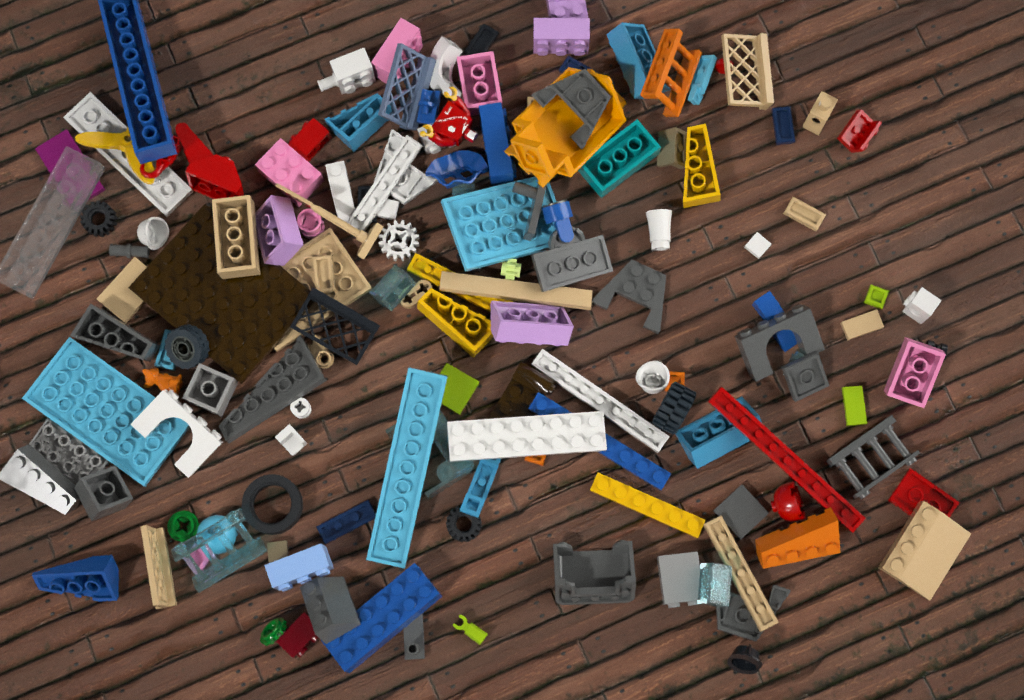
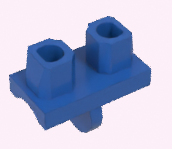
(428, 106)

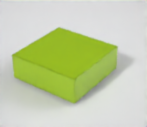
(876, 296)

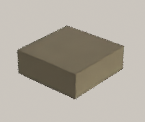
(277, 550)

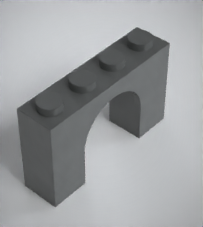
(753, 341)

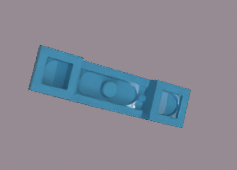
(480, 487)

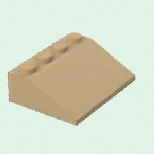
(924, 550)

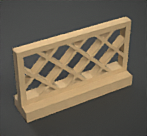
(762, 70)
(158, 567)

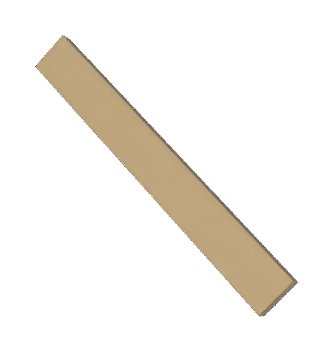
(514, 290)

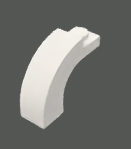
(446, 55)

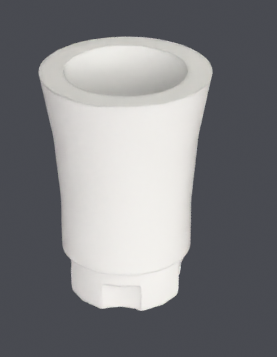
(659, 228)

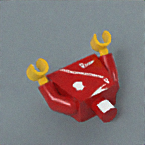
(452, 124)

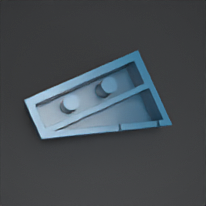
(359, 122)

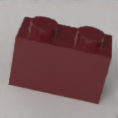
(298, 636)

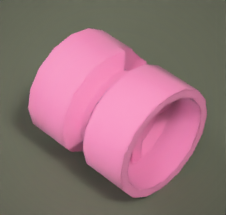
(310, 223)

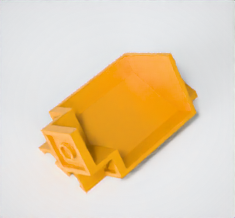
(544, 133)

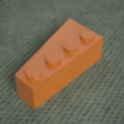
(800, 541)

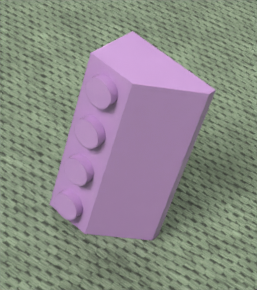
(530, 323)

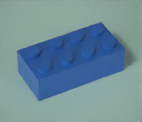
(496, 140)

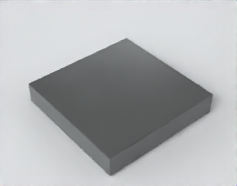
(805, 376)
(741, 512)

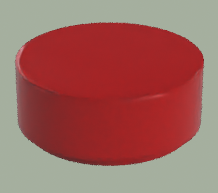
(719, 66)

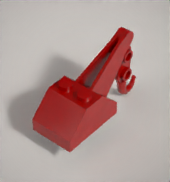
(206, 172)

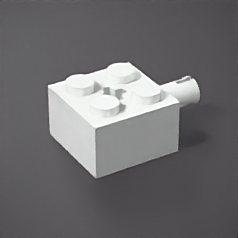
(349, 72)

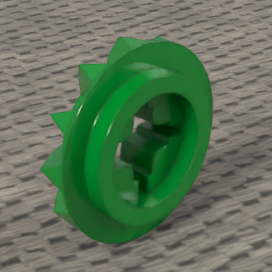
(174, 525)
(273, 631)

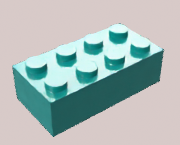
(620, 158)

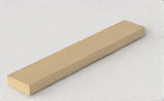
(741, 573)

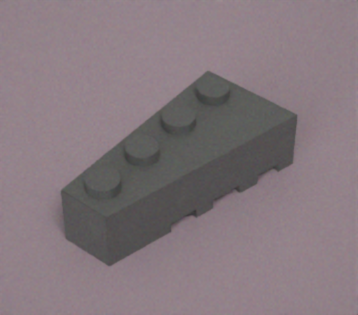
(109, 332)

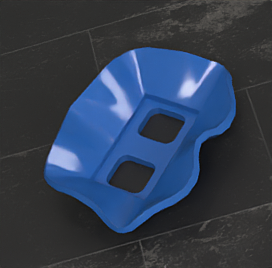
(456, 163)

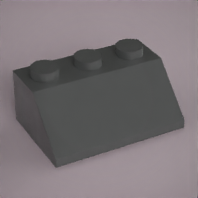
(330, 607)

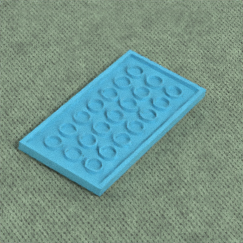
(99, 406)

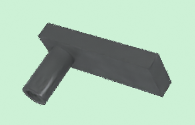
(537, 194)
(414, 639)

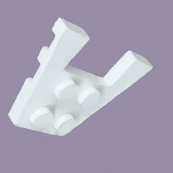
(412, 182)

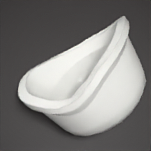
(153, 232)
(653, 377)

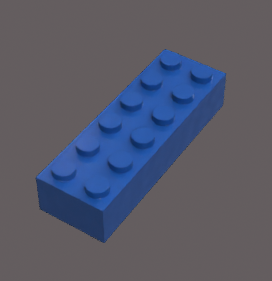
(384, 617)

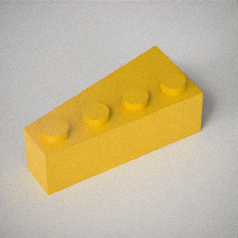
(700, 173)

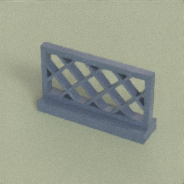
(421, 80)

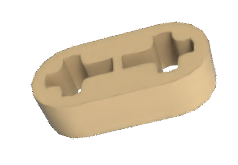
(414, 291)

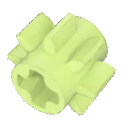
(511, 269)

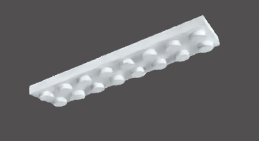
(168, 188)
(526, 436)

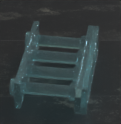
(229, 564)

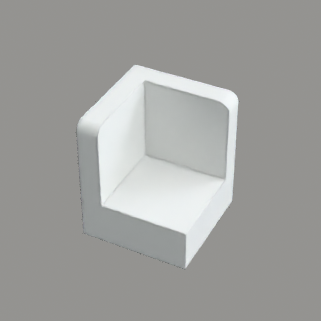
(291, 440)

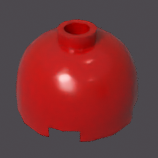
(788, 502)

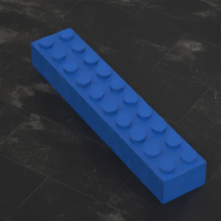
(137, 80)

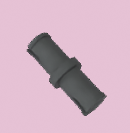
(129, 250)

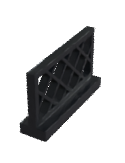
(343, 311)

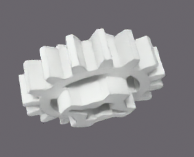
(405, 236)

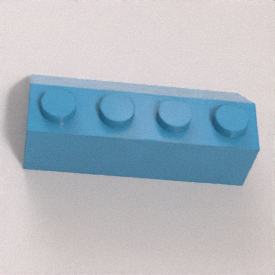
(634, 55)
(712, 436)

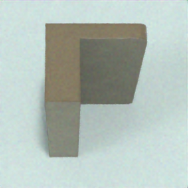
(672, 148)

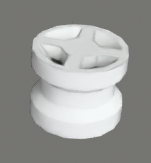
(304, 412)

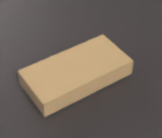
(804, 214)
(323, 274)
(862, 325)

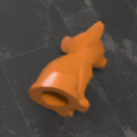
(163, 380)

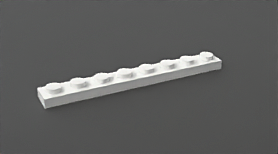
(600, 400)

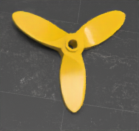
(118, 141)

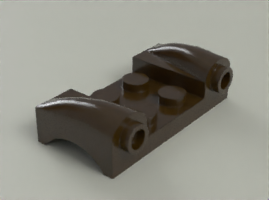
(521, 392)

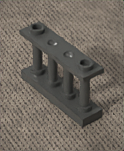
(871, 439)

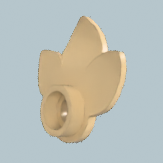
(319, 351)

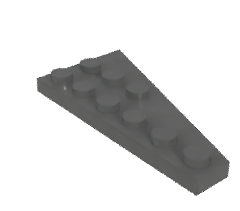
(279, 387)

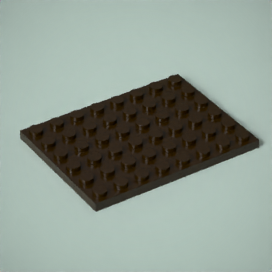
(238, 314)

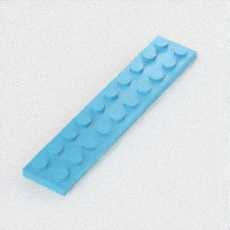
(406, 467)

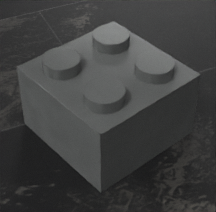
(103, 493)

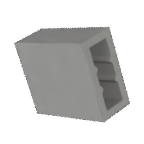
(679, 578)

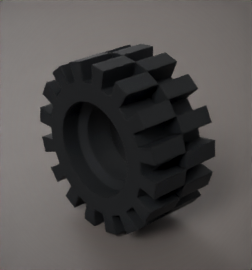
(93, 209)
(463, 536)

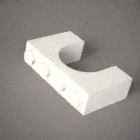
(167, 406)

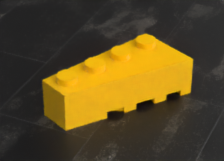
(462, 325)

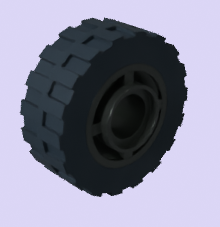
(187, 346)

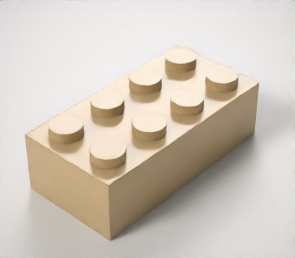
(235, 237)

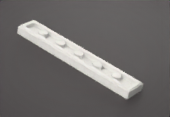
(385, 183)

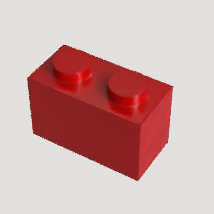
(310, 139)

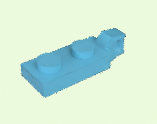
(701, 78)

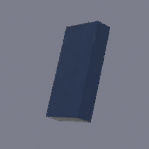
(783, 125)

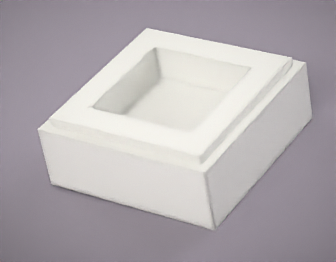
(389, 210)
(757, 245)

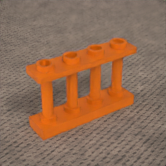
(660, 68)

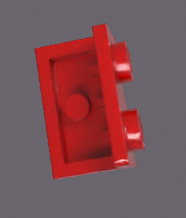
(858, 132)

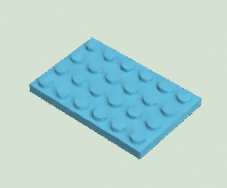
(492, 224)

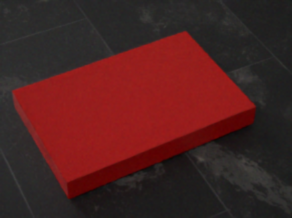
(917, 488)

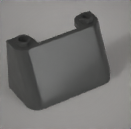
(594, 575)

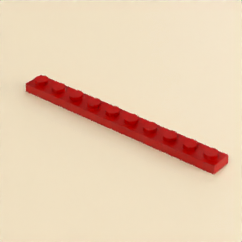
(785, 459)

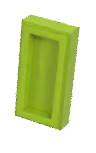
(854, 406)

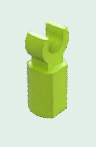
(472, 631)

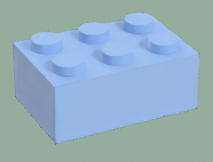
(299, 567)

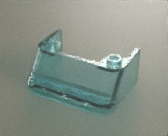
(448, 471)

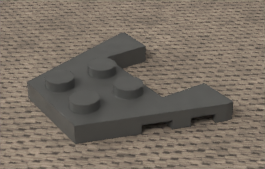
(582, 96)
(639, 285)
(737, 618)

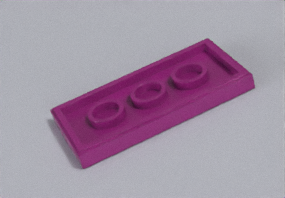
(53, 148)

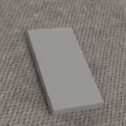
(67, 452)

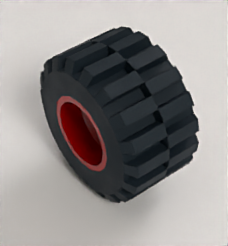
(674, 408)

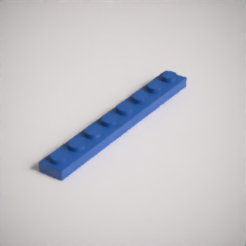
(615, 450)

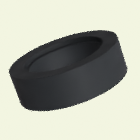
(250, 495)

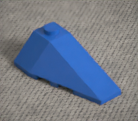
(88, 577)

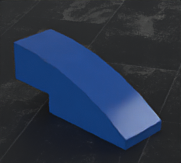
(767, 308)

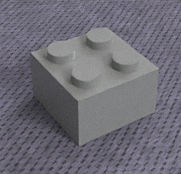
(210, 390)

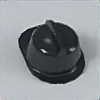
(745, 660)

